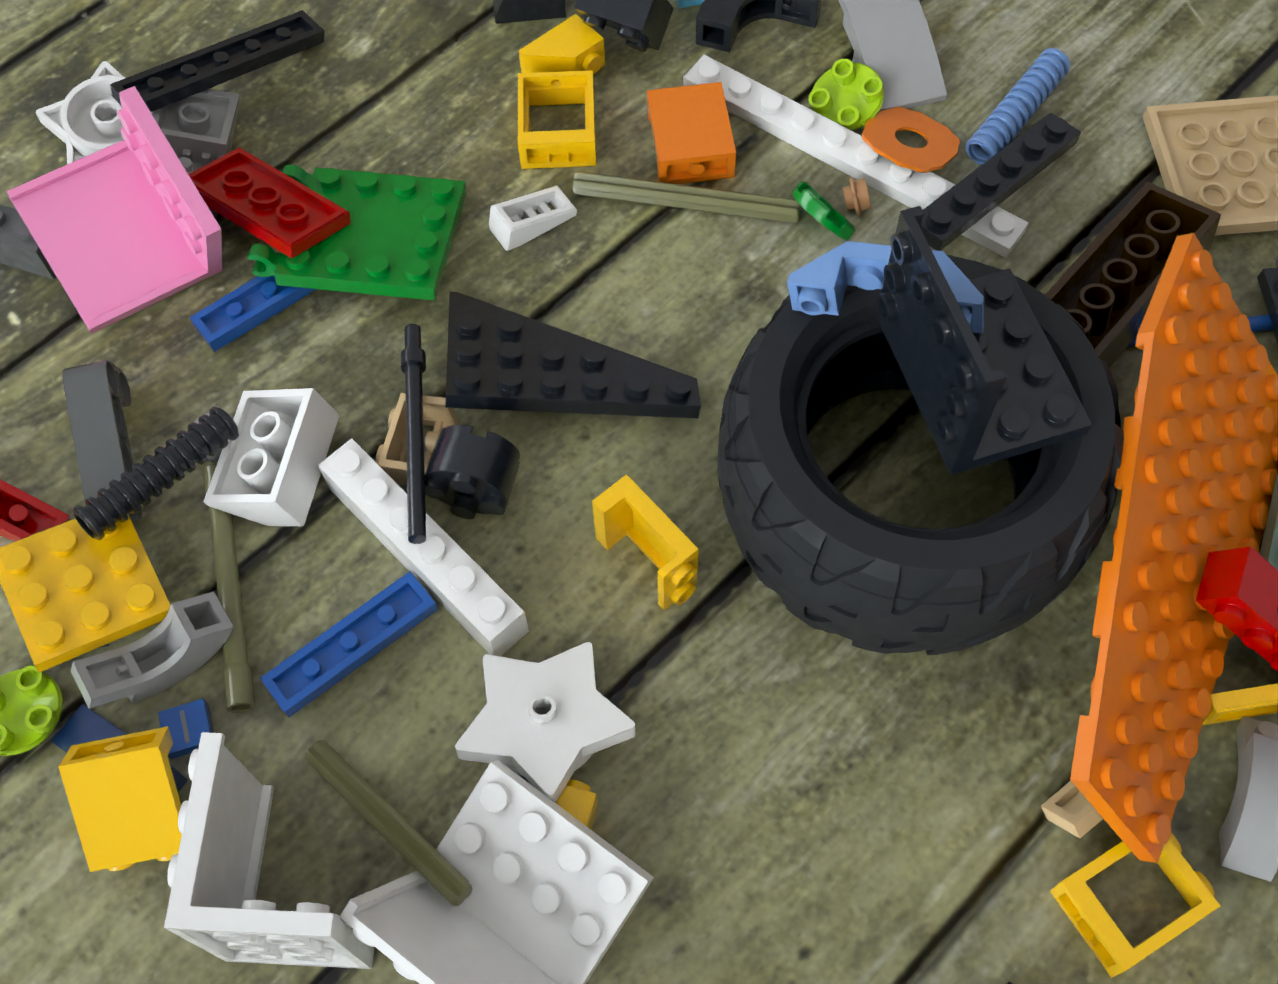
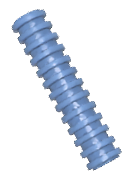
(1018, 105)

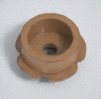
(857, 195)

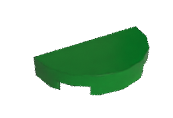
(822, 210)

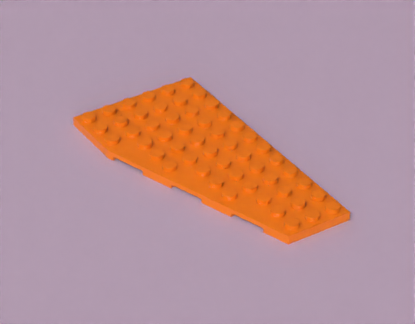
(1191, 484)

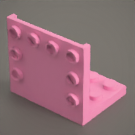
(122, 222)

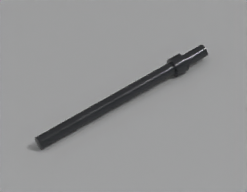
(413, 365)

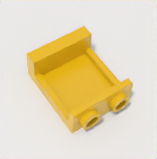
(630, 512)
(123, 799)

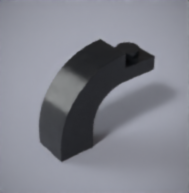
(722, 20)

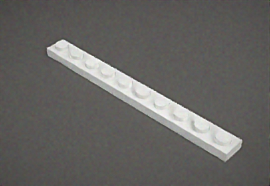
(845, 150)

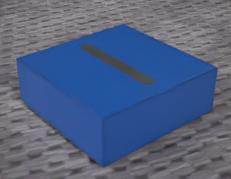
(186, 725)

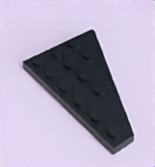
(529, 366)

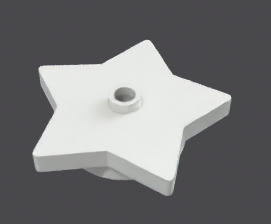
(87, 115)
(543, 718)

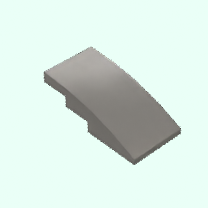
(898, 46)
(200, 127)

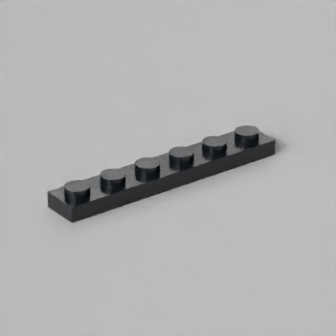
(223, 61)
(996, 180)

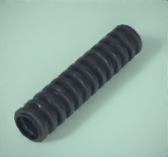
(156, 473)

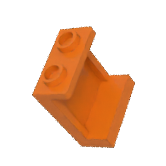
(691, 133)

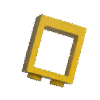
(558, 147)
(1102, 932)

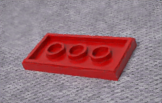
(268, 202)

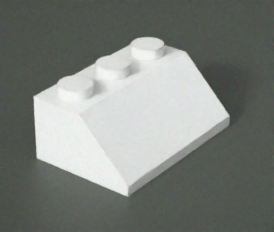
(275, 460)

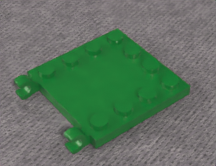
(391, 246)

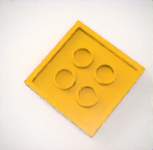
(79, 590)

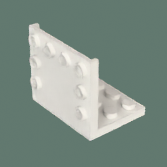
(219, 875)
(539, 903)

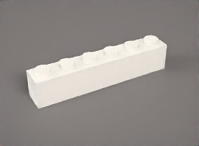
(437, 563)

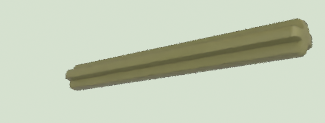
(686, 197)

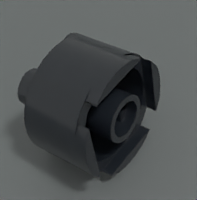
(472, 471)

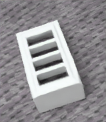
(513, 232)

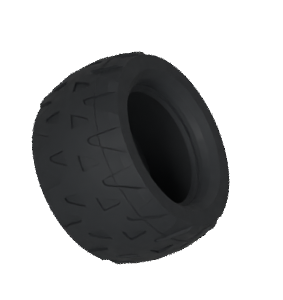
(881, 579)

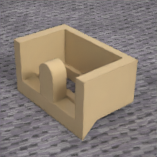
(392, 454)

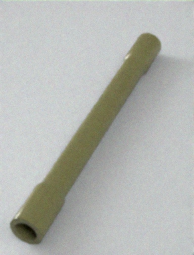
(237, 671)

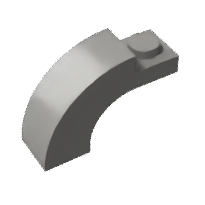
(158, 660)
(1251, 826)

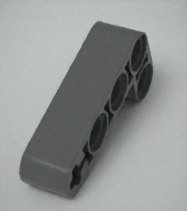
(98, 424)

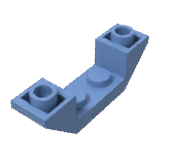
(822, 283)

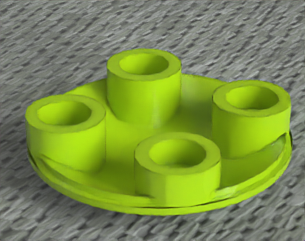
(848, 94)
(28, 709)

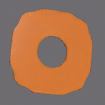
(940, 147)

